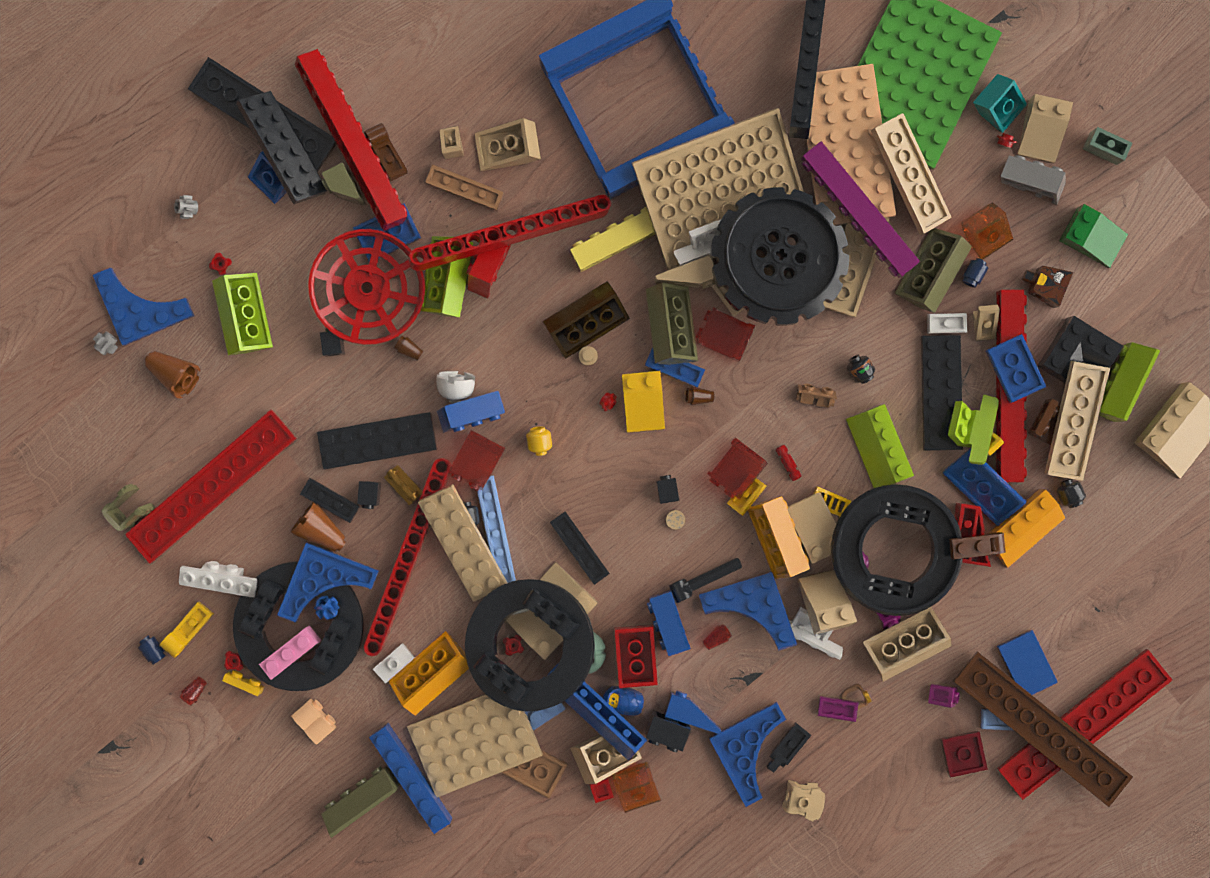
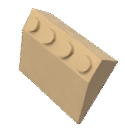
(1178, 430)
(537, 632)

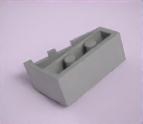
(1034, 177)

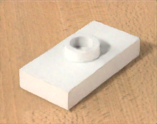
(946, 323)
(394, 663)

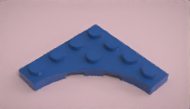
(135, 316)
(318, 572)
(757, 600)
(740, 746)

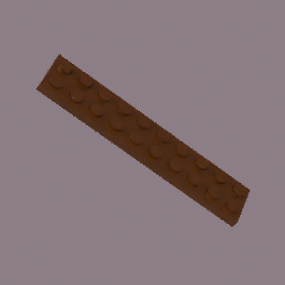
(1043, 729)

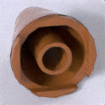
(173, 373)
(318, 529)

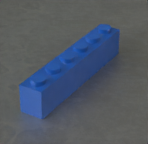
(606, 720)
(411, 778)

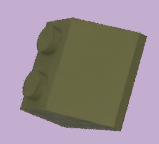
(341, 183)

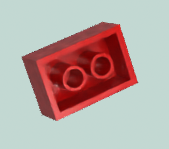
(636, 656)

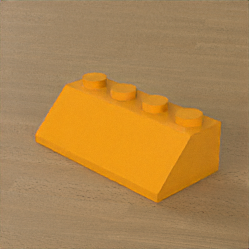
(1028, 525)
(778, 538)
(429, 673)

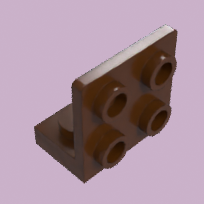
(1045, 422)

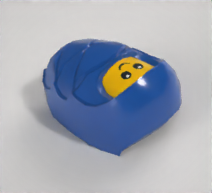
(624, 700)

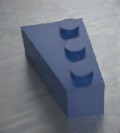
(471, 412)
(668, 623)

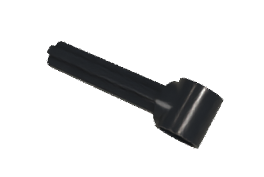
(683, 589)

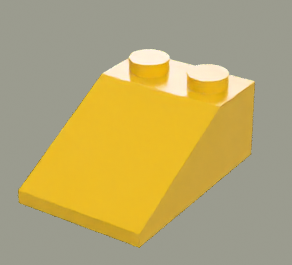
(643, 401)

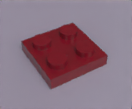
(964, 754)

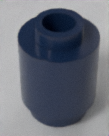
(975, 272)
(151, 650)

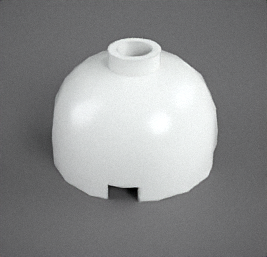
(455, 386)

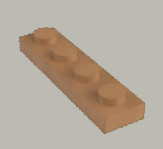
(464, 187)

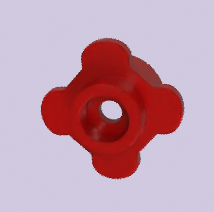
(1006, 140)
(214, 264)
(608, 401)
(508, 644)
(229, 664)

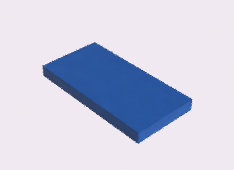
(984, 488)

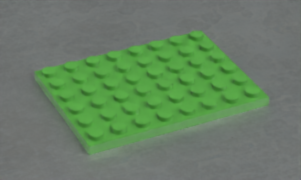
(928, 67)

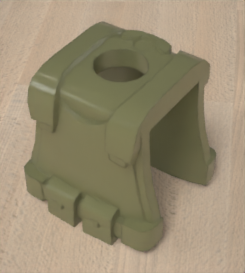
(116, 517)

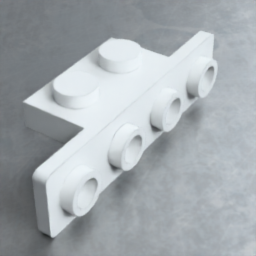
(700, 244)
(219, 578)
(803, 631)

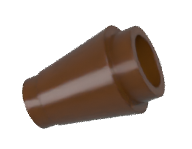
(408, 348)
(698, 396)

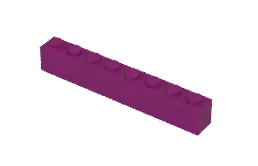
(860, 210)

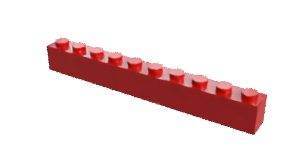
(350, 139)
(1010, 416)

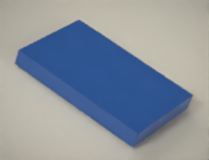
(405, 232)
(1015, 368)
(1027, 663)

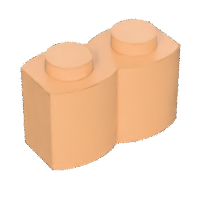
(314, 721)

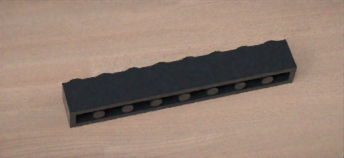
(807, 69)

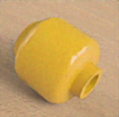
(539, 440)

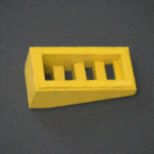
(827, 493)

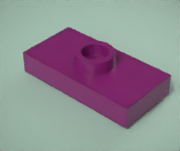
(838, 708)

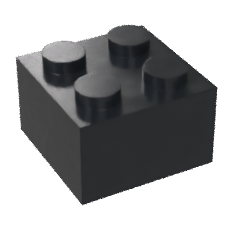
(667, 732)

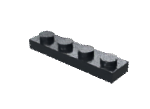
(579, 548)

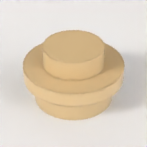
(588, 355)

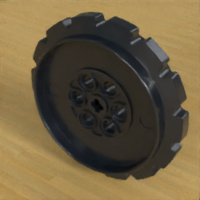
(743, 271)

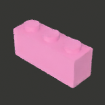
(290, 652)

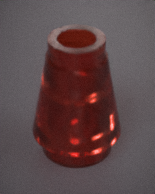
(717, 637)
(193, 691)

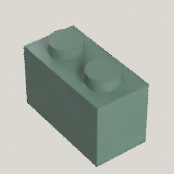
(1107, 146)

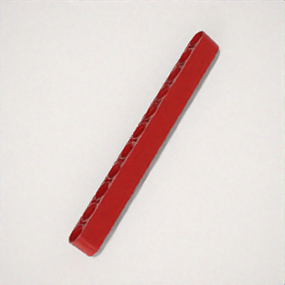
(505, 239)
(414, 549)

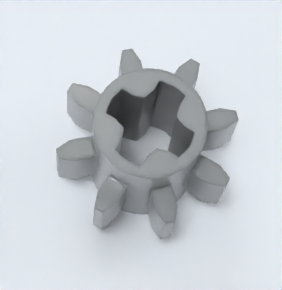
(186, 207)
(105, 343)

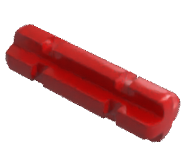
(788, 462)

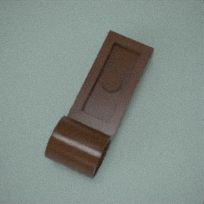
(386, 152)
(977, 545)

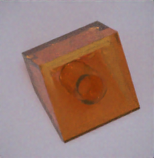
(987, 230)
(636, 787)

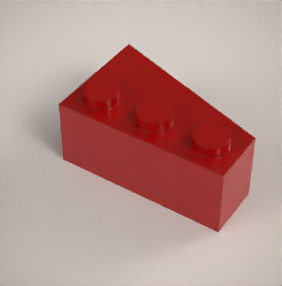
(485, 269)
(971, 524)

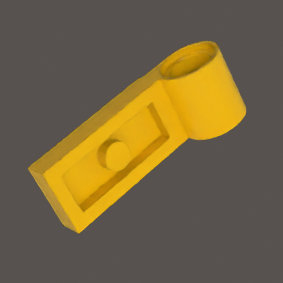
(186, 630)

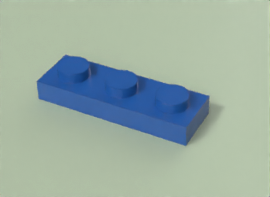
(684, 371)

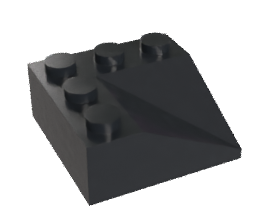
(1078, 343)

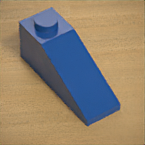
(686, 711)

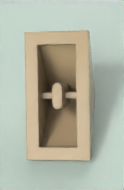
(451, 142)

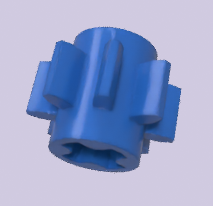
(326, 607)

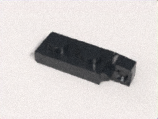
(788, 747)

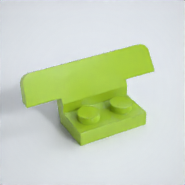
(974, 427)

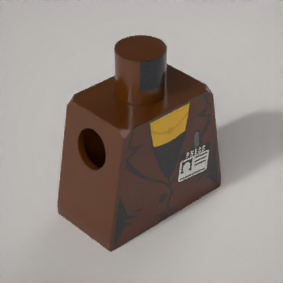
(1048, 284)

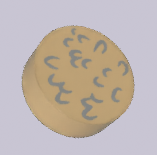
(675, 519)

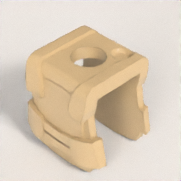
(804, 800)

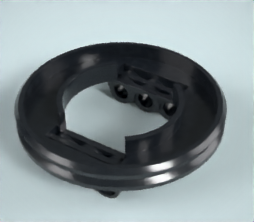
(887, 594)
(555, 608)
(331, 657)

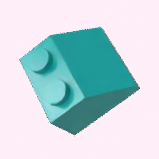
(1000, 102)

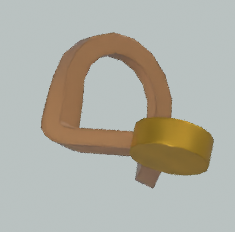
(858, 687)

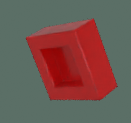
(601, 790)

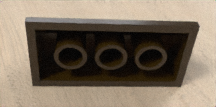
(586, 319)

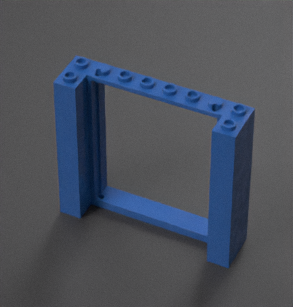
(606, 41)

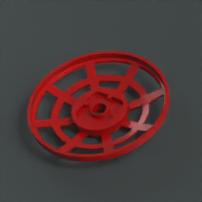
(359, 276)

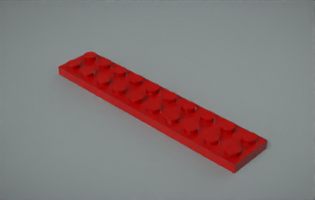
(211, 486)
(1091, 718)

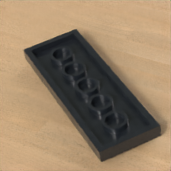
(281, 147)
(940, 389)
(377, 440)

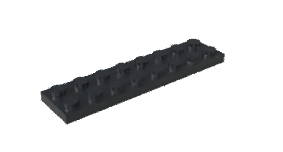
(224, 89)

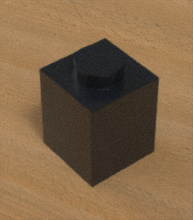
(331, 344)
(667, 489)
(369, 494)

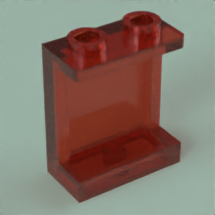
(725, 334)
(476, 461)
(737, 469)

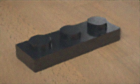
(330, 500)

